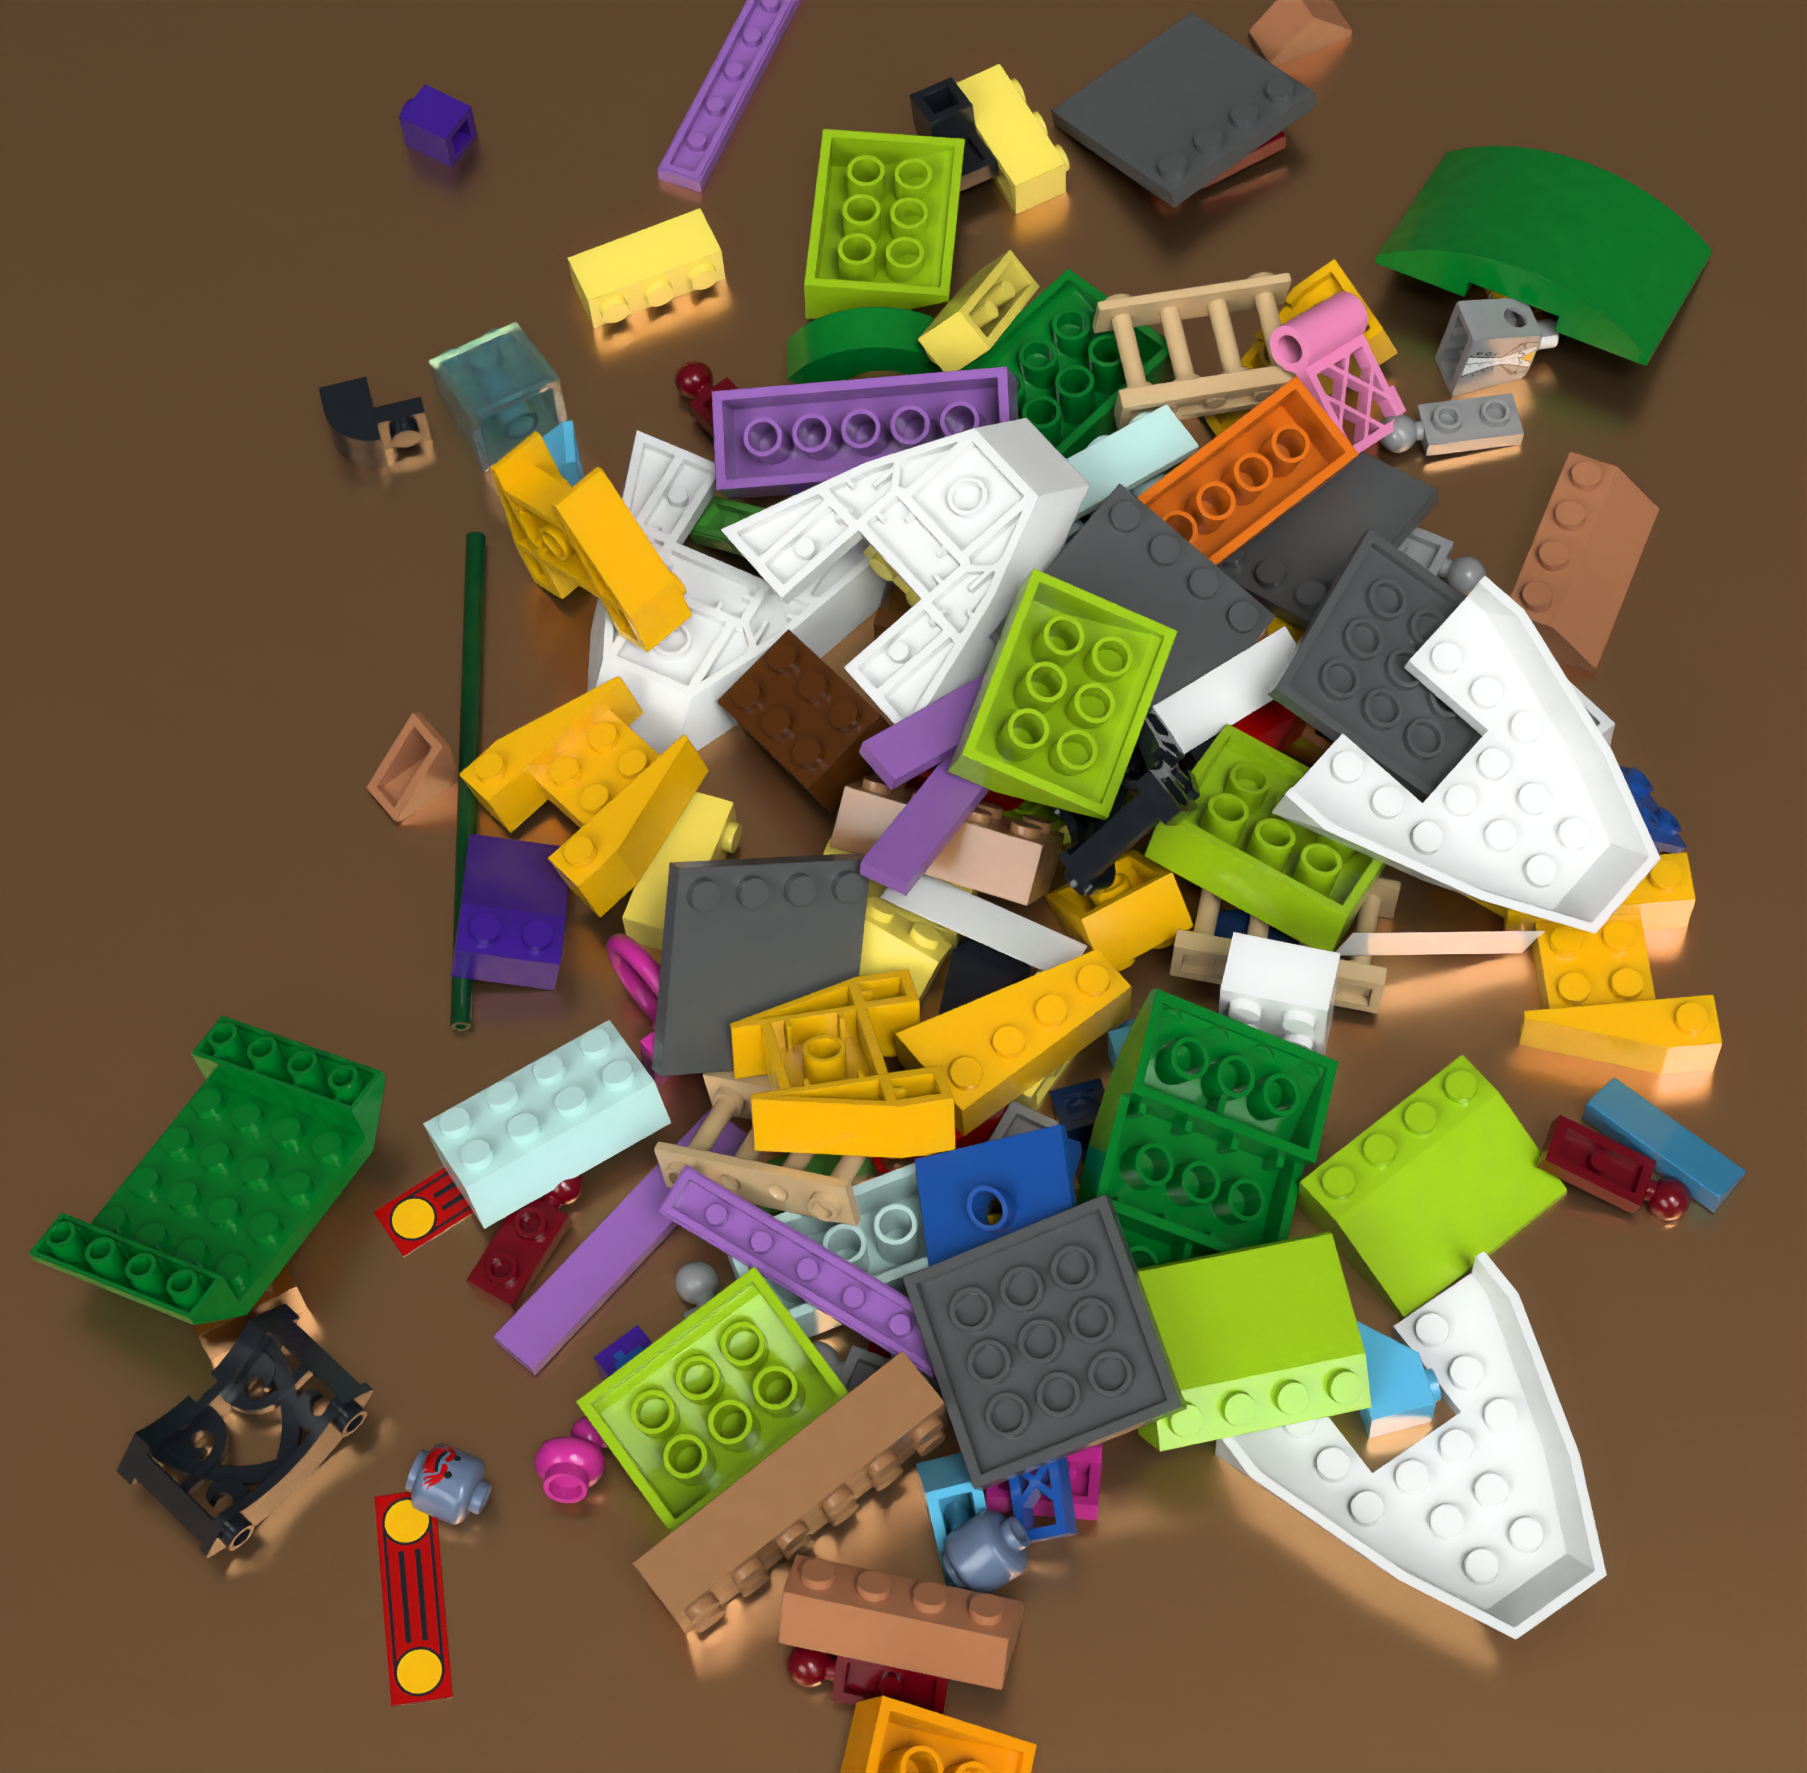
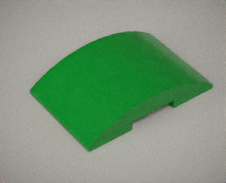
(1553, 239)
(1204, 1132)

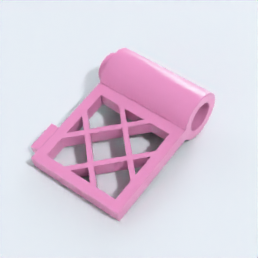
(1328, 337)

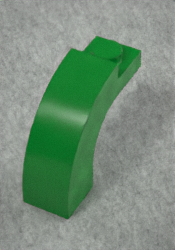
(858, 343)

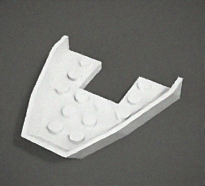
(957, 526)
(731, 610)
(1527, 814)
(1481, 1507)

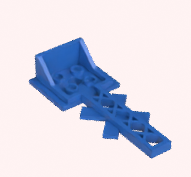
(1033, 1182)

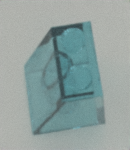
(498, 392)

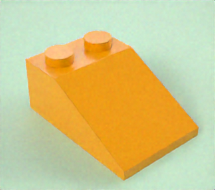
(911, 1739)

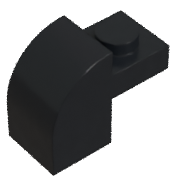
(948, 113)
(366, 431)

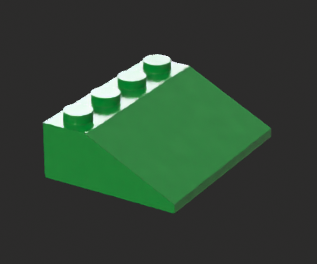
(1065, 369)

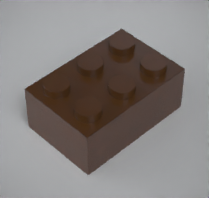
(805, 718)

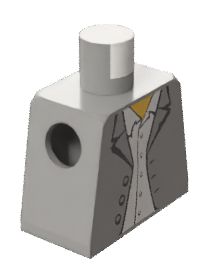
(1491, 343)

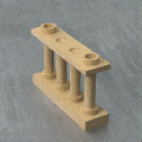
(1189, 393)
(1359, 983)
(761, 1184)

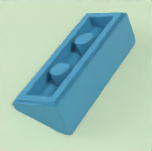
(1651, 1132)

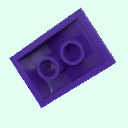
(510, 914)

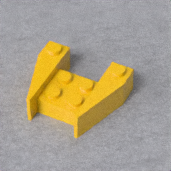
(587, 541)
(600, 779)
(1601, 985)
(832, 1075)

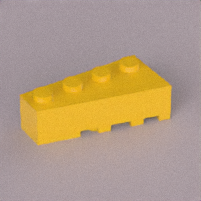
(1017, 1034)

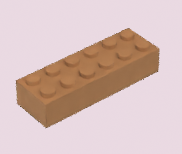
(795, 1494)

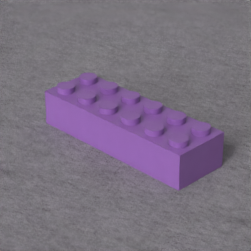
(810, 432)

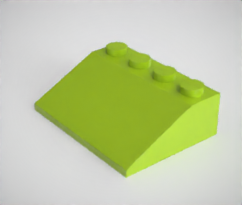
(882, 221)
(1063, 698)
(1258, 858)
(1430, 1188)
(1256, 1339)
(712, 1398)

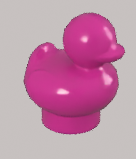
(571, 1463)

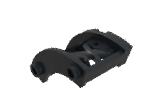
(1159, 794)
(251, 1358)

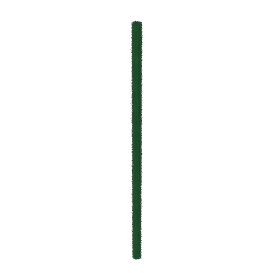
(468, 746)

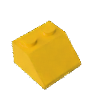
(1130, 916)

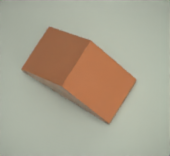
(1297, 28)
(413, 769)

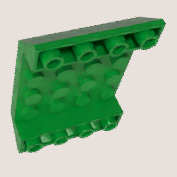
(229, 1179)

